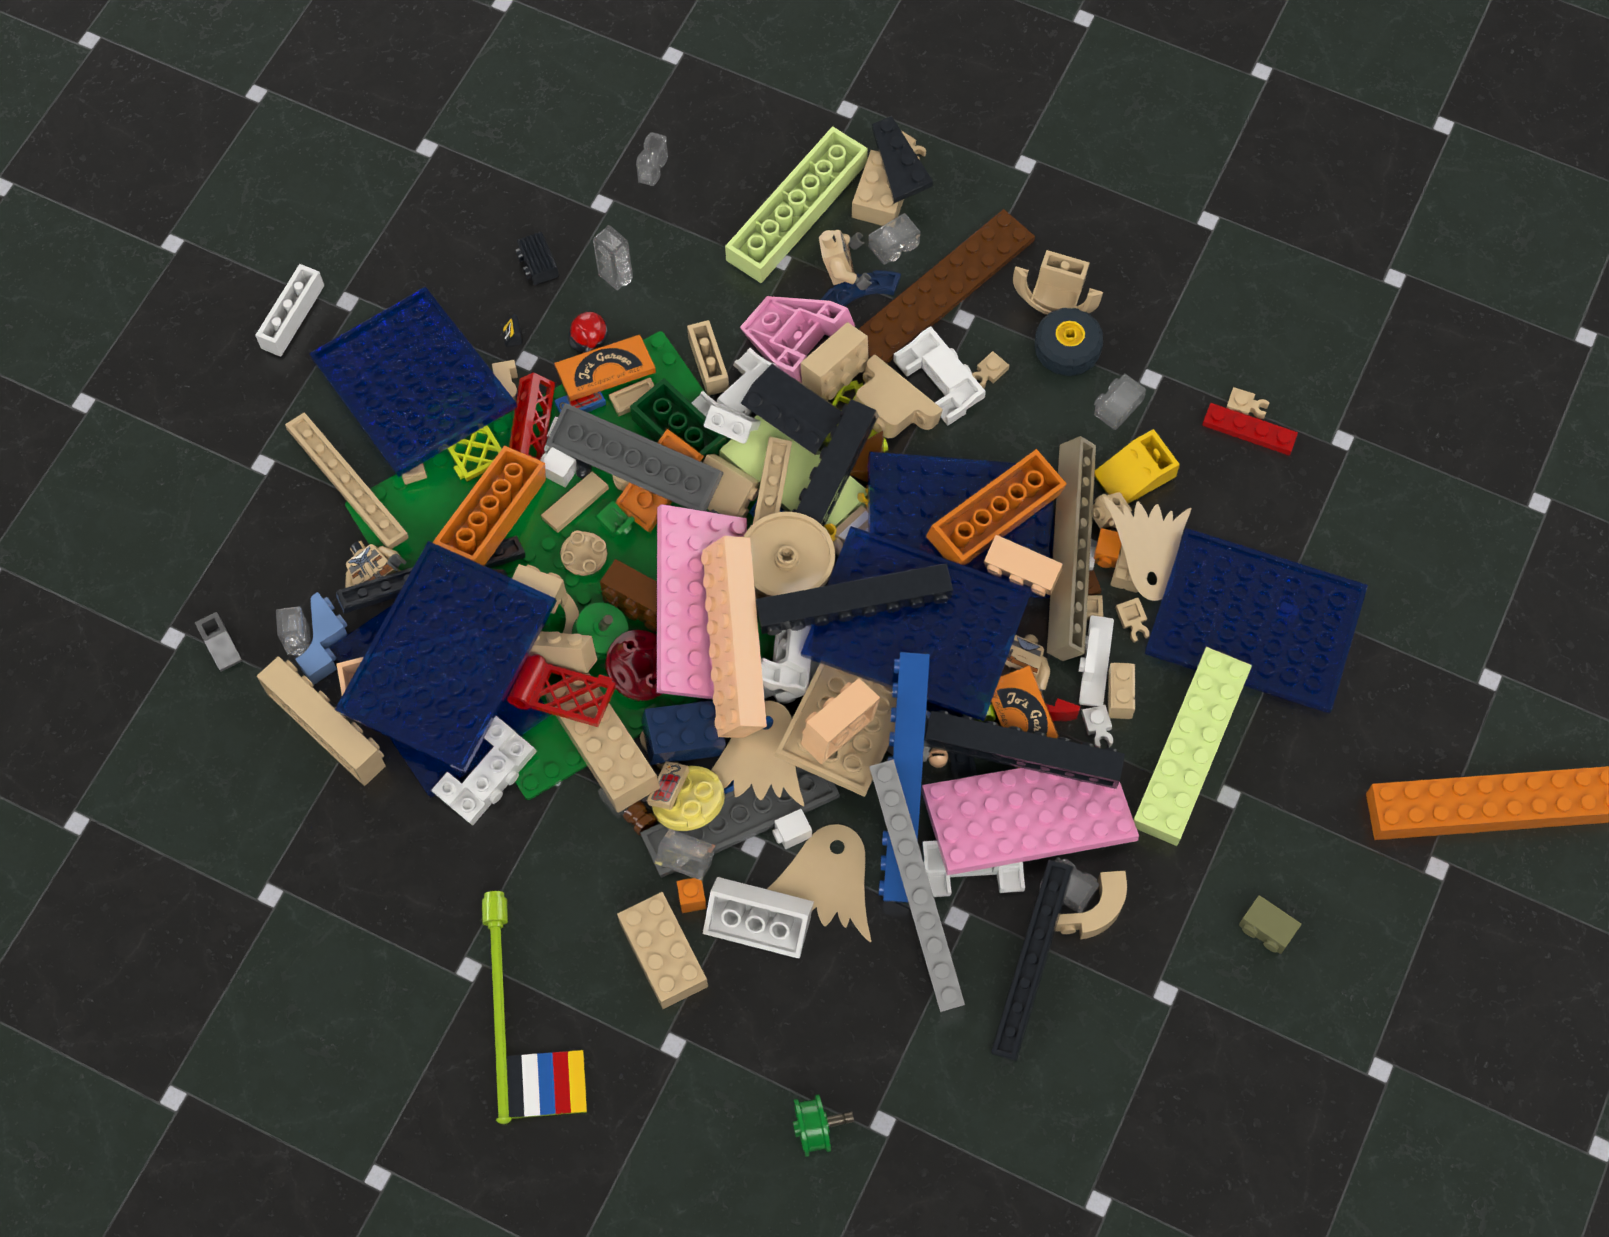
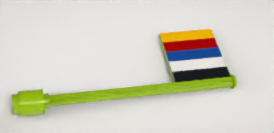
(530, 1082)

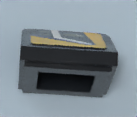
(512, 332)

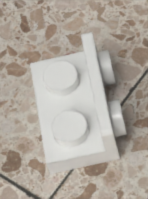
(730, 422)

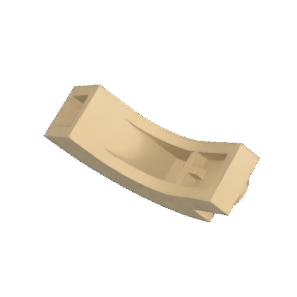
(1093, 922)

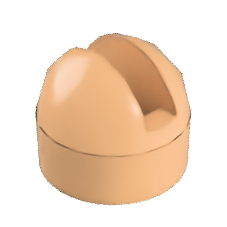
(938, 761)

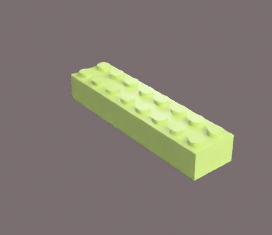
(796, 204)
(1191, 746)

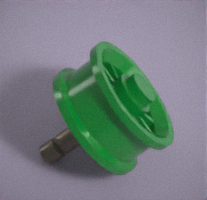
(603, 623)
(814, 1125)

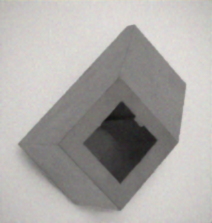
(218, 641)

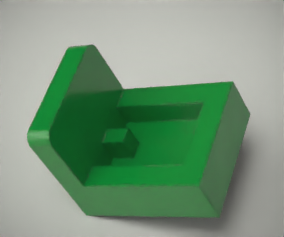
(614, 519)

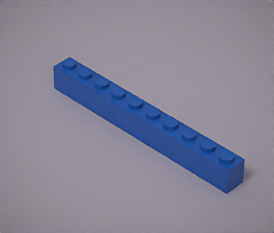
(907, 755)

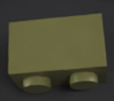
(1269, 925)

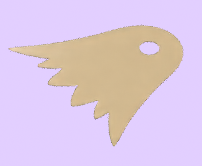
(1148, 544)
(754, 760)
(828, 878)

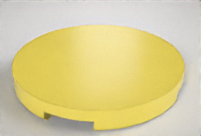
(696, 803)

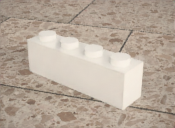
(290, 310)

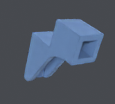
(327, 630)

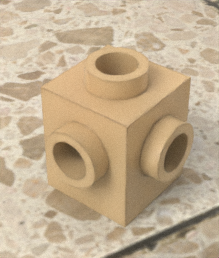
(1101, 512)

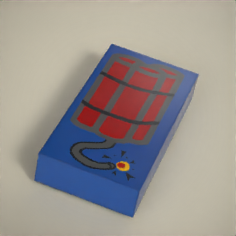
(585, 403)

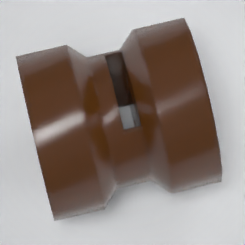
(639, 817)

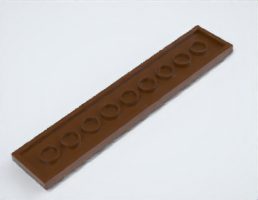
(946, 285)

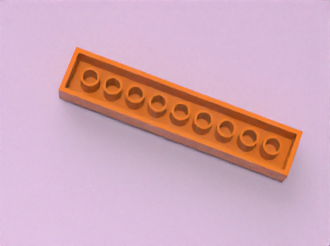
(1489, 803)

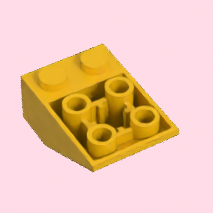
(1138, 468)

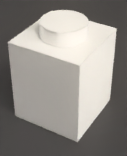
(559, 466)
(792, 829)

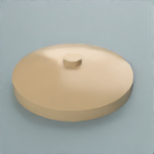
(790, 553)

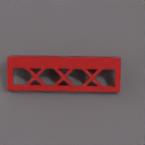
(526, 415)

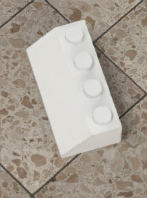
(757, 917)

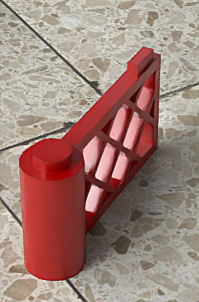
(531, 686)

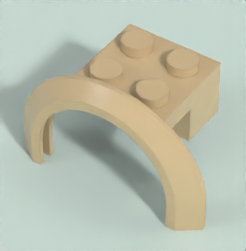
(1057, 285)
(551, 585)

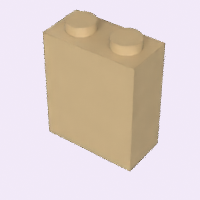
(734, 490)

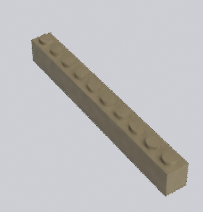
(1072, 549)

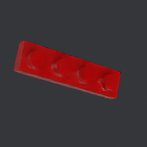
(1250, 429)

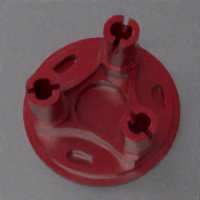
(633, 664)

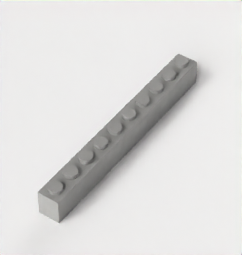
(917, 885)

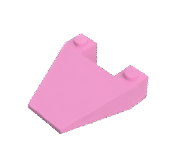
(791, 327)

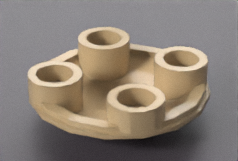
(583, 553)

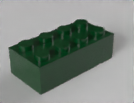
(668, 409)

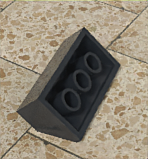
(792, 409)

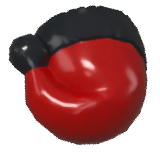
(587, 332)

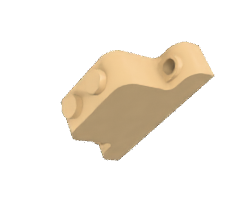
(895, 400)

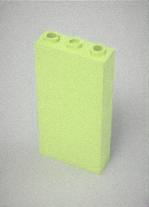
(751, 457)

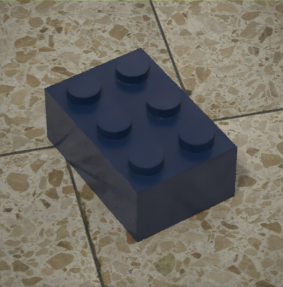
(681, 732)

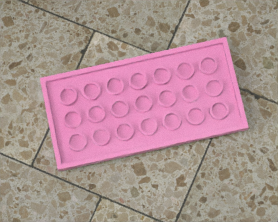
(681, 597)
(1023, 818)

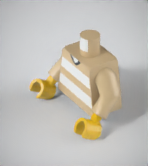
(857, 519)

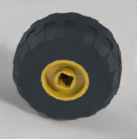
(1068, 341)

